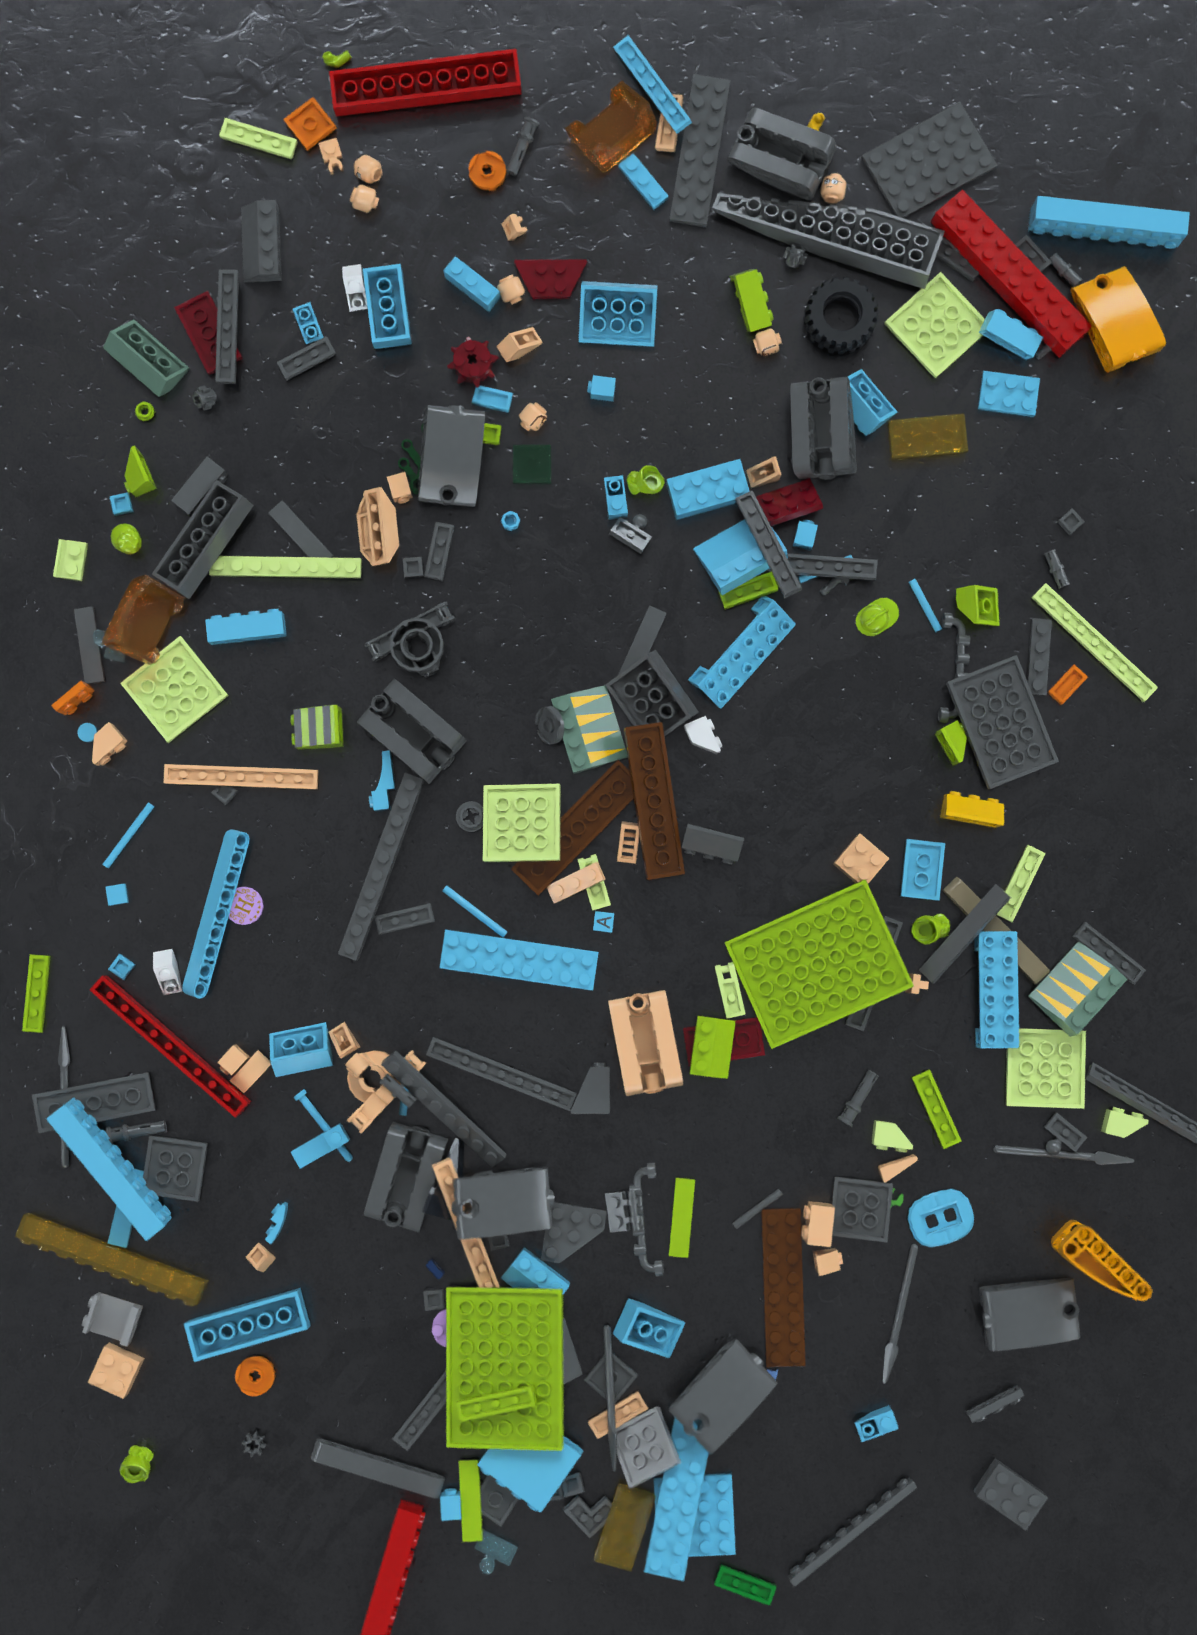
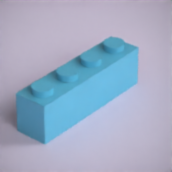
(245, 627)

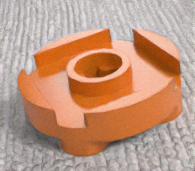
(485, 160)
(245, 1381)

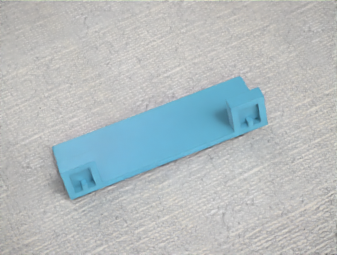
(744, 653)
(997, 989)

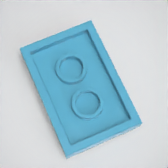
(1008, 393)
(922, 869)

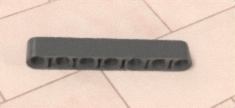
(378, 1468)

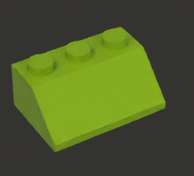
(712, 1047)

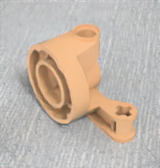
(373, 1100)

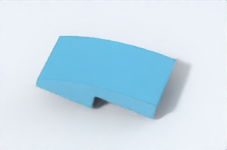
(308, 323)
(279, 1216)

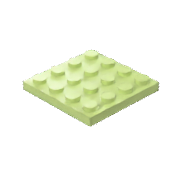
(937, 325)
(174, 689)
(521, 822)
(1046, 1069)

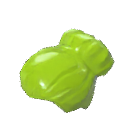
(647, 480)
(126, 538)
(929, 928)
(137, 1464)

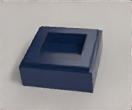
(435, 1269)

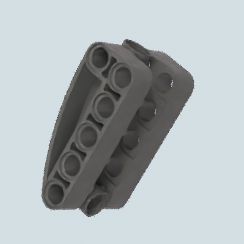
(783, 153)
(822, 429)
(451, 455)
(412, 731)
(405, 1176)
(503, 1203)
(1029, 1314)
(723, 1395)

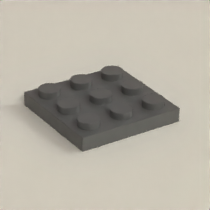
(175, 1167)
(861, 1209)

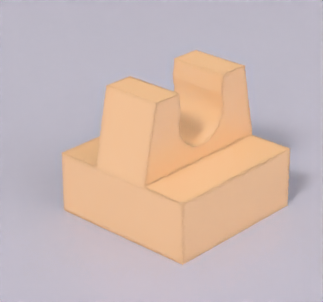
(512, 227)
(917, 984)

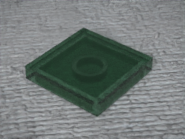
(532, 464)

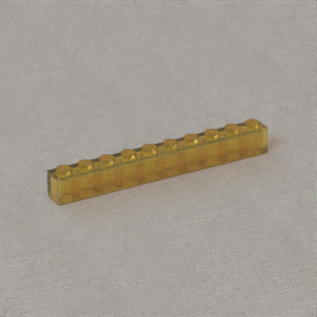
(112, 1259)

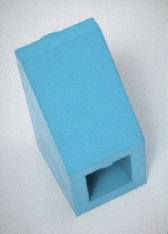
(615, 497)
(876, 1423)

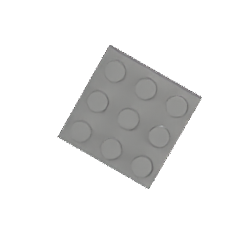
(645, 1447)

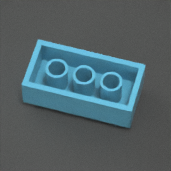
(387, 306)
(707, 489)

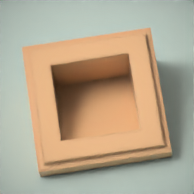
(260, 1258)

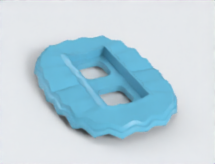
(945, 1231)

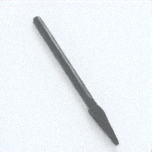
(64, 1061)
(1099, 1157)
(891, 1349)
(612, 1435)

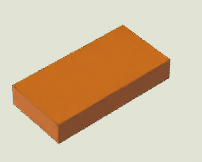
(1067, 684)

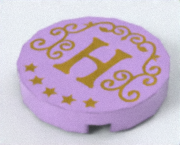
(246, 906)

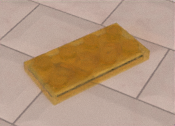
(928, 436)
(624, 1527)

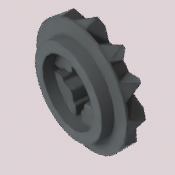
(462, 813)

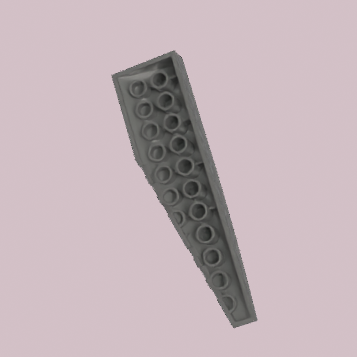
(849, 236)

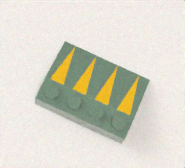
(590, 729)
(1077, 988)

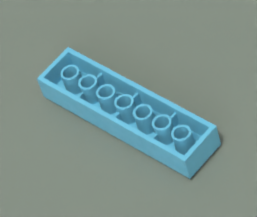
(1108, 221)
(519, 960)
(110, 1168)
(677, 1507)

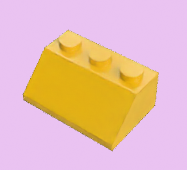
(972, 810)

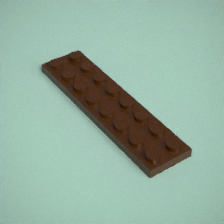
(654, 800)
(581, 825)
(783, 1287)

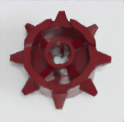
(472, 372)

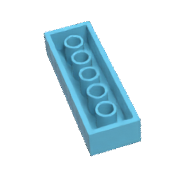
(247, 1324)

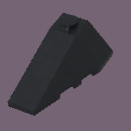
(435, 1202)

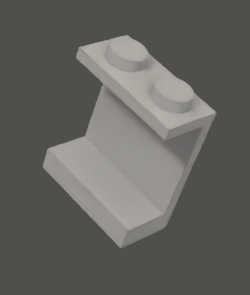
(112, 1317)

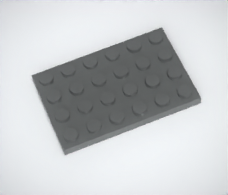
(929, 161)
(1002, 722)

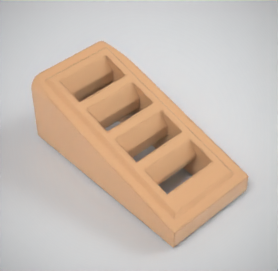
(628, 859)
(893, 1168)

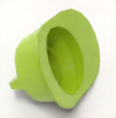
(877, 616)

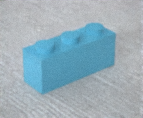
(472, 284)
(1011, 334)

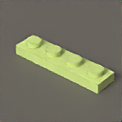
(258, 138)
(1021, 881)

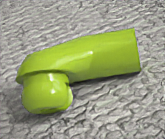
(336, 61)

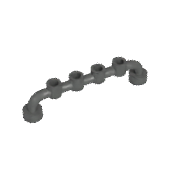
(961, 659)
(640, 1248)

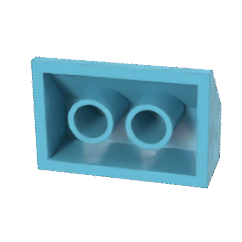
(868, 403)
(300, 1049)
(532, 1272)

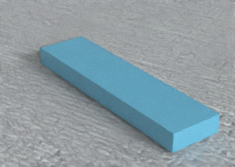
(121, 1226)

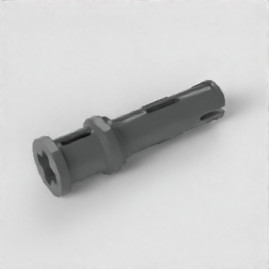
(524, 138)
(854, 1106)
(126, 1133)

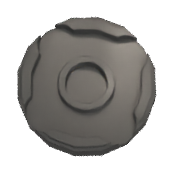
(550, 725)

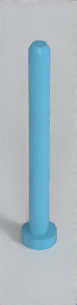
(320, 1121)

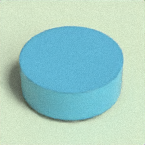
(86, 732)

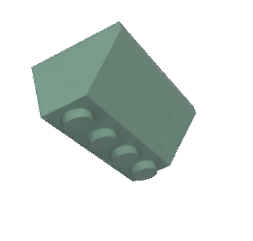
(145, 357)

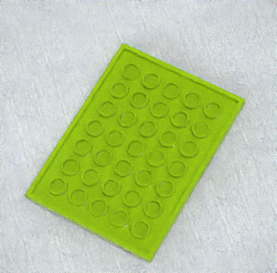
(819, 964)
(500, 1344)

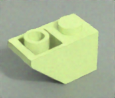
(1122, 1124)
(889, 1135)

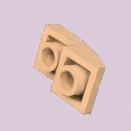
(251, 1071)

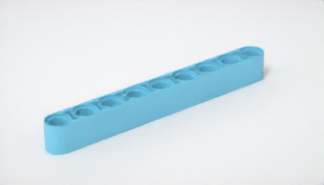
(215, 913)

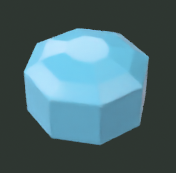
(510, 521)

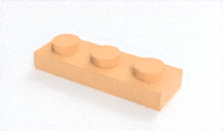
(666, 135)
(576, 882)
(624, 1411)

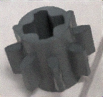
(795, 255)
(204, 397)
(249, 1446)

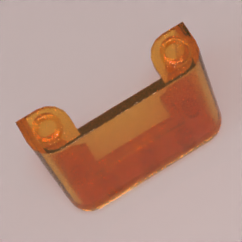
(615, 129)
(142, 619)

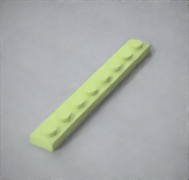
(287, 567)
(1094, 642)

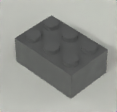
(1010, 1494)

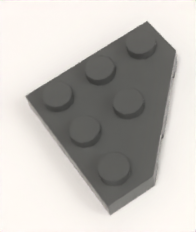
(571, 1230)

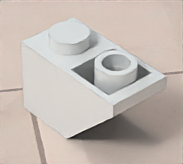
(355, 287)
(701, 735)
(167, 971)

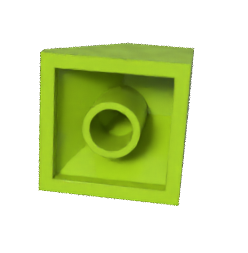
(137, 474)
(979, 604)
(953, 741)

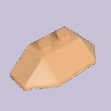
(377, 527)

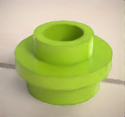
(140, 407)

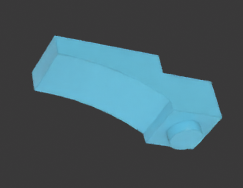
(380, 797)
(320, 1145)

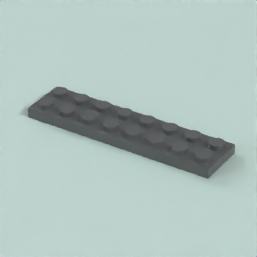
(700, 150)

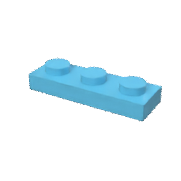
(643, 181)

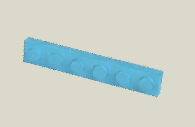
(652, 84)

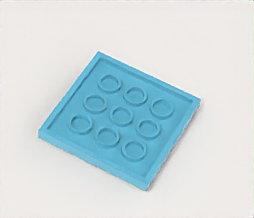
(714, 1518)

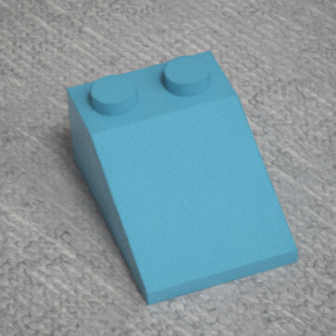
(648, 1328)

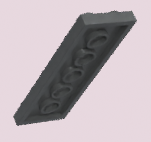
(100, 1099)

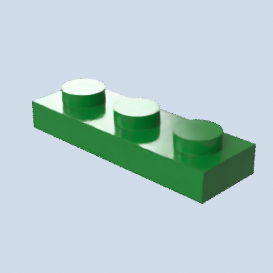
(745, 1585)

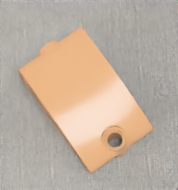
(646, 1043)

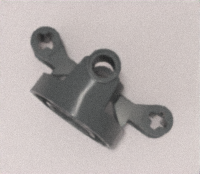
(423, 626)

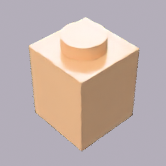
(400, 487)
(233, 1060)

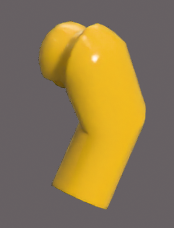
(816, 121)

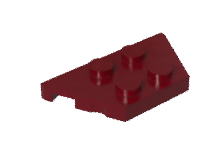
(550, 277)

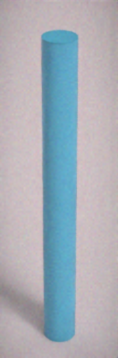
(128, 835)
(474, 911)

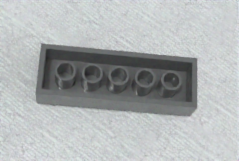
(202, 539)

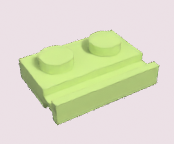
(70, 560)

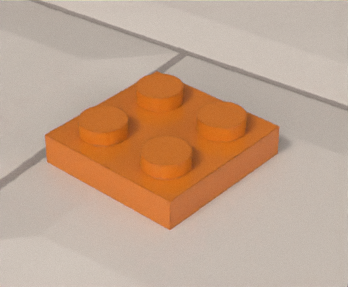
(310, 123)
(69, 701)

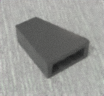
(594, 1092)

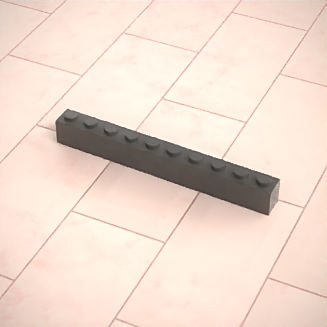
(381, 867)

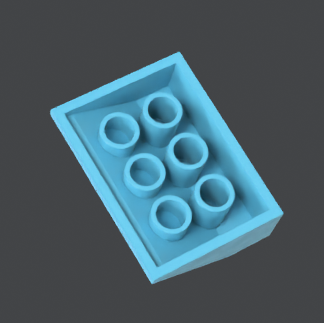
(618, 313)
(733, 557)

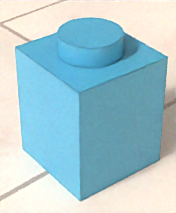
(602, 388)
(805, 535)
(450, 1504)

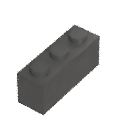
(198, 485)

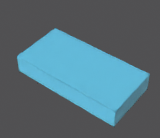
(492, 398)

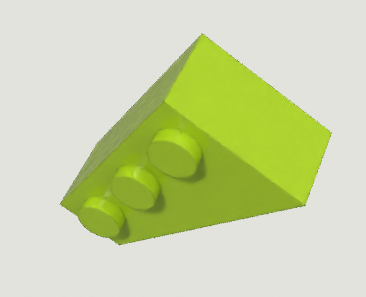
(752, 299)

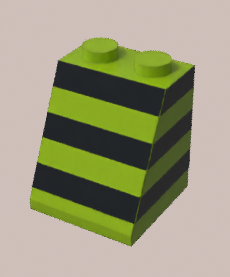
(317, 727)

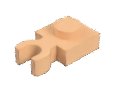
(331, 153)

